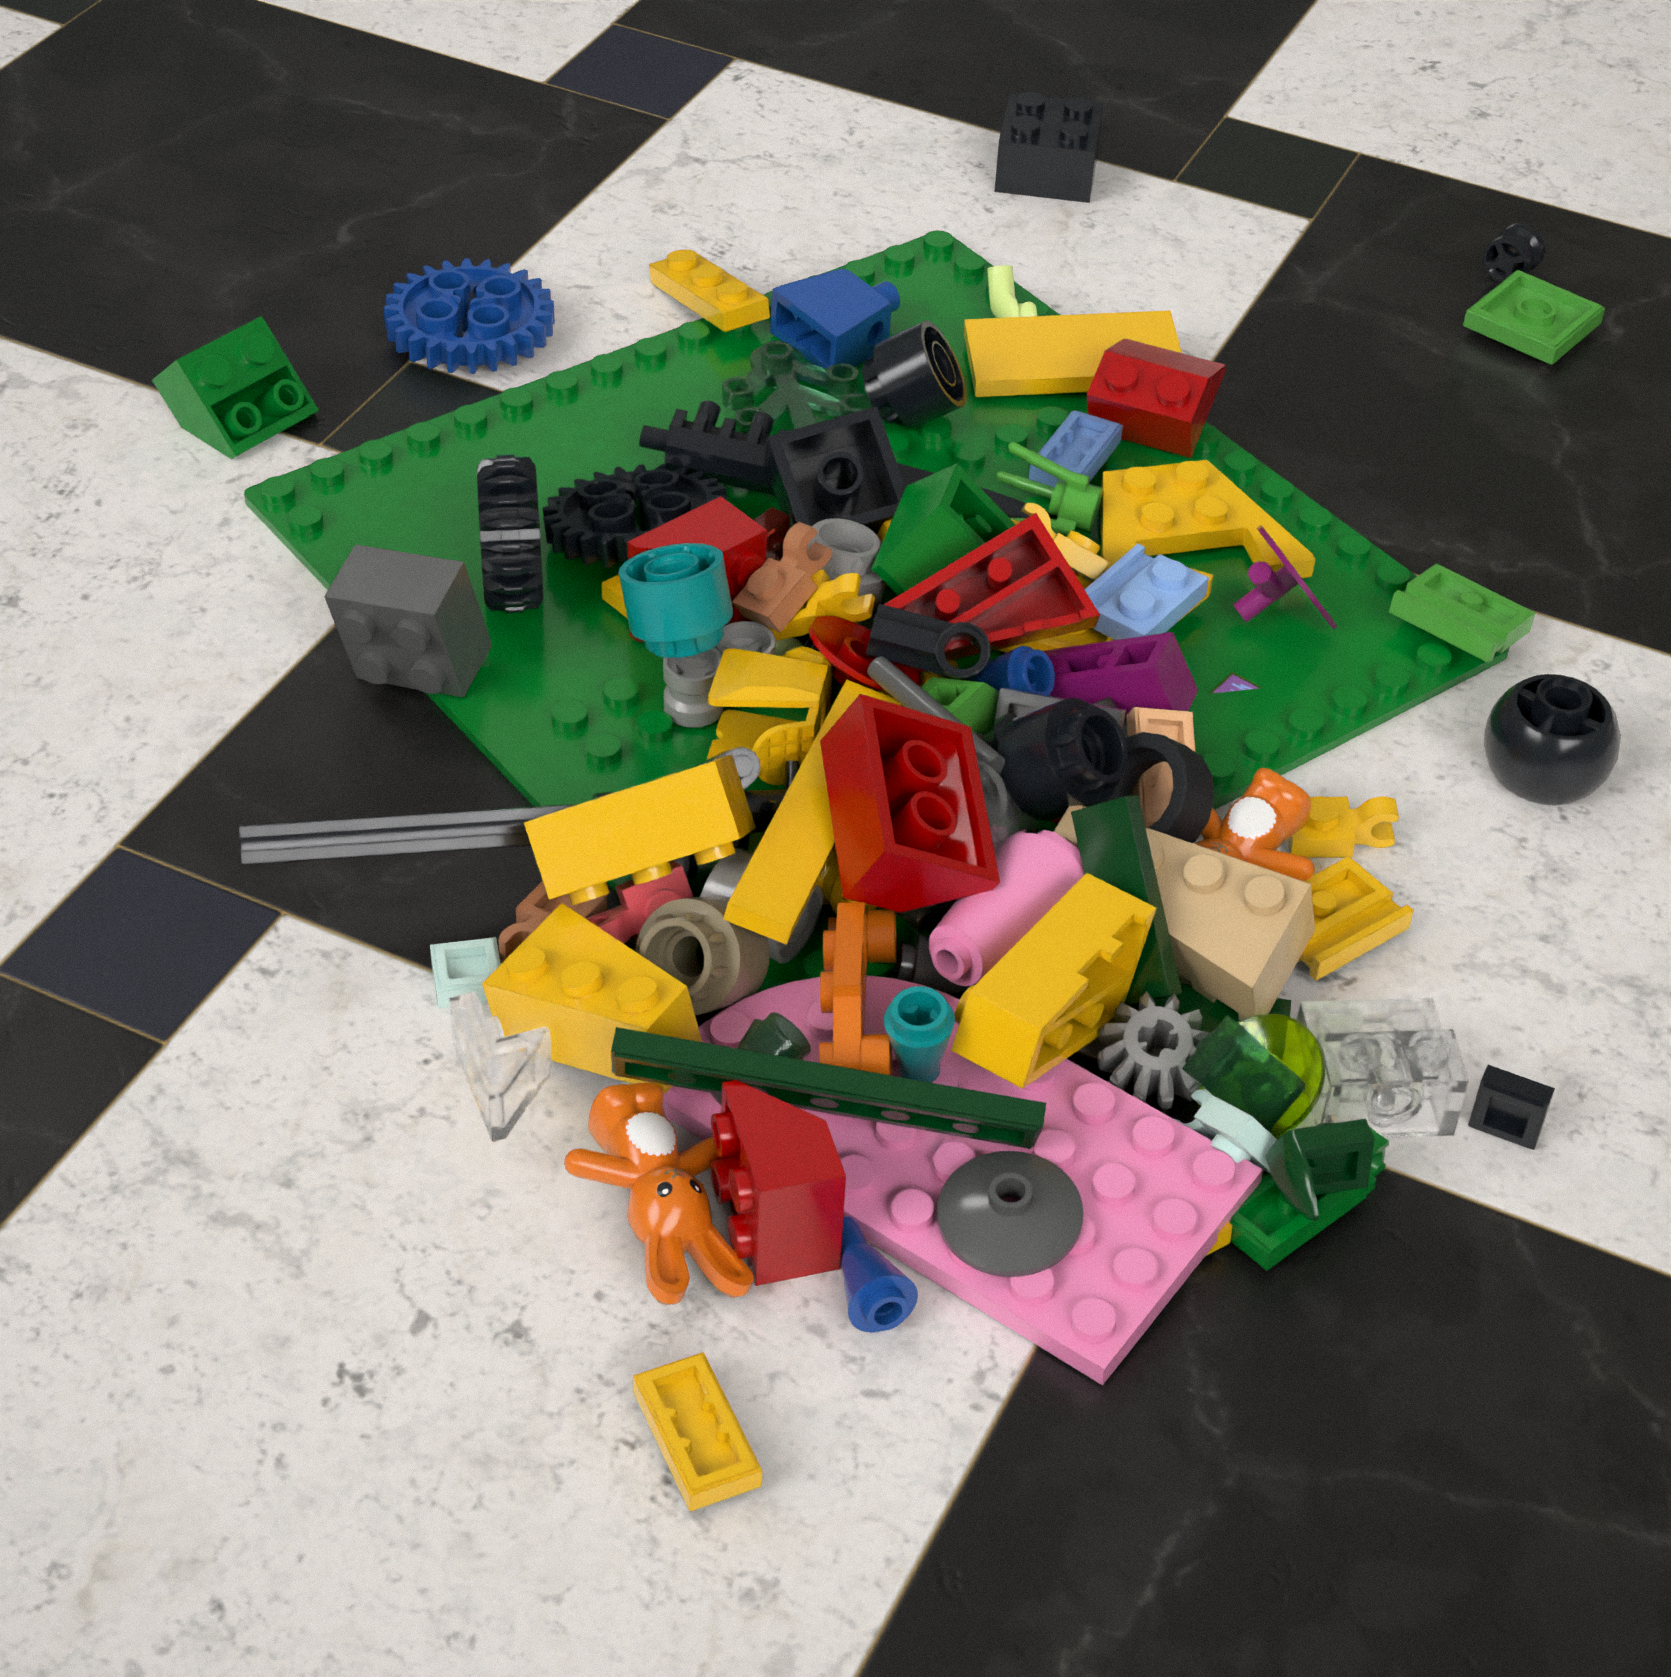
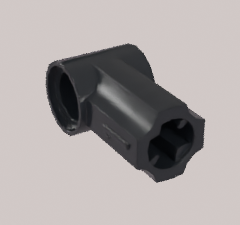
(920, 643)

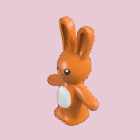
(1260, 822)
(666, 1200)

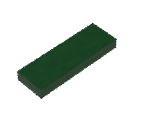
(1118, 851)

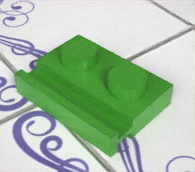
(1462, 612)

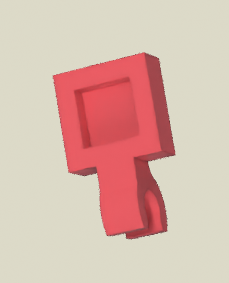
(640, 902)

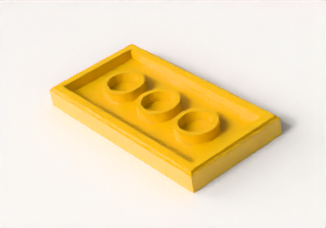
(1054, 351)

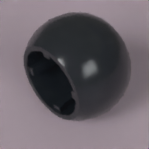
(1552, 739)

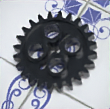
(599, 514)

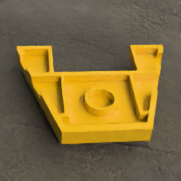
(1188, 510)

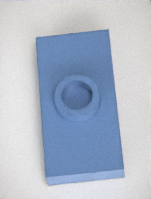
(1079, 445)

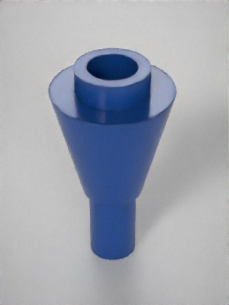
(875, 1289)

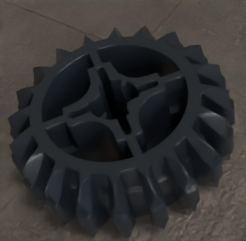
(509, 533)

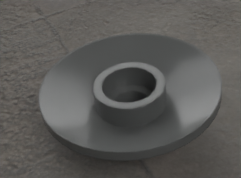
(1003, 1235)

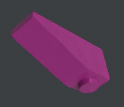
(1130, 671)

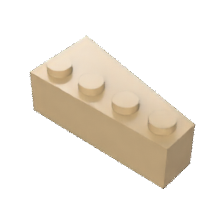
(1228, 920)

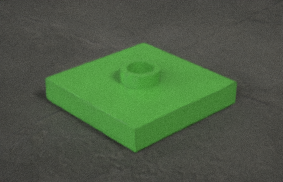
(1534, 317)

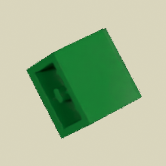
(236, 390)
(936, 526)

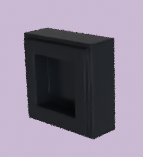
(1511, 1107)

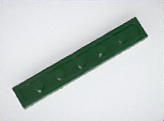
(829, 1088)

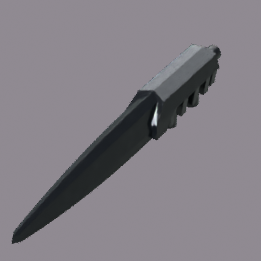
(739, 457)

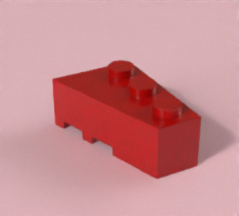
(1009, 588)

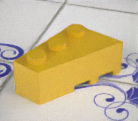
(641, 830)
(1055, 984)
(582, 989)

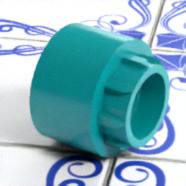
(677, 598)

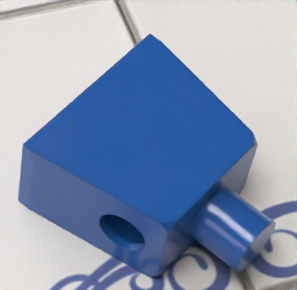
(833, 316)

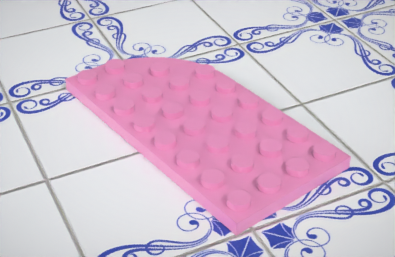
(1144, 1180)

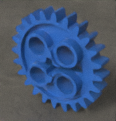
(499, 324)

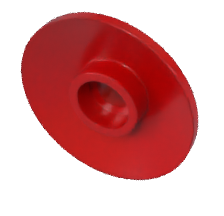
(845, 647)

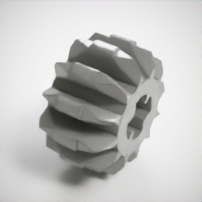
(1132, 1040)

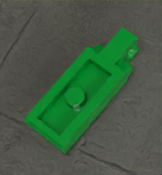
(1271, 1229)

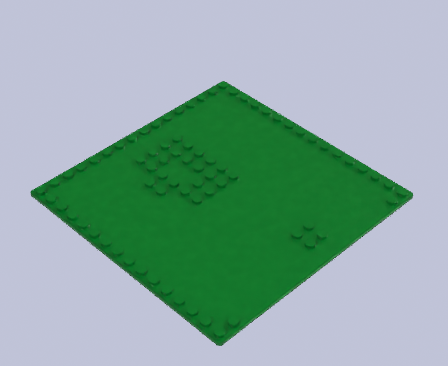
(580, 704)

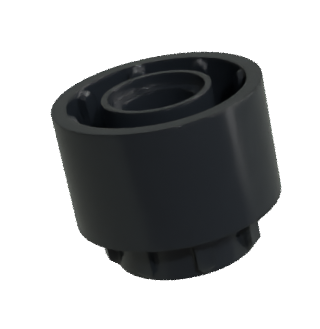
(914, 377)
(1062, 758)

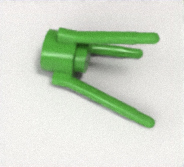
(1073, 501)

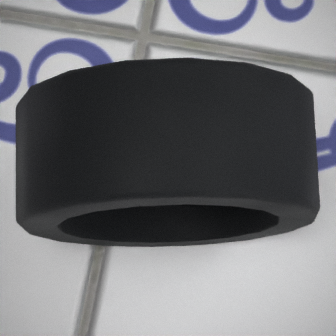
(1192, 783)

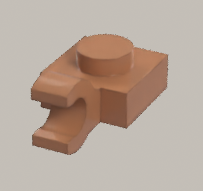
(783, 587)

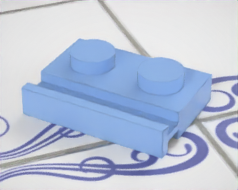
(1144, 594)

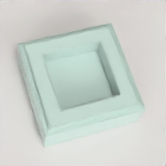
(463, 967)

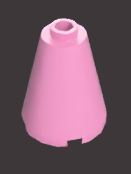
(986, 925)

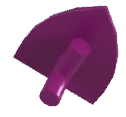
(1273, 585)

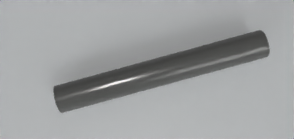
(915, 698)

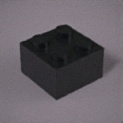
(1048, 147)
(836, 471)

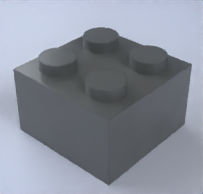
(409, 620)

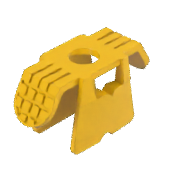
(766, 680)

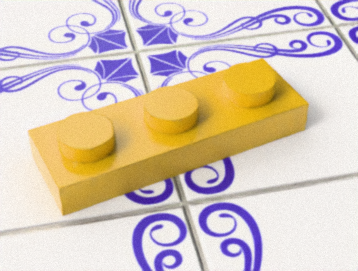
(709, 290)

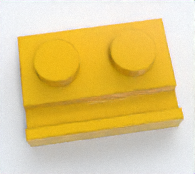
(1349, 916)

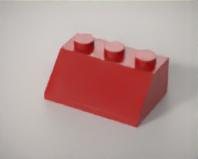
(906, 807)

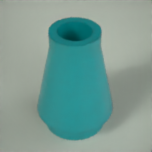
(919, 1031)

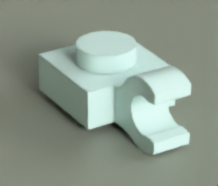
(1231, 1130)

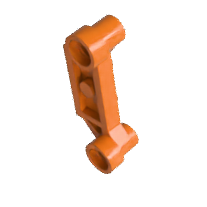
(846, 950)

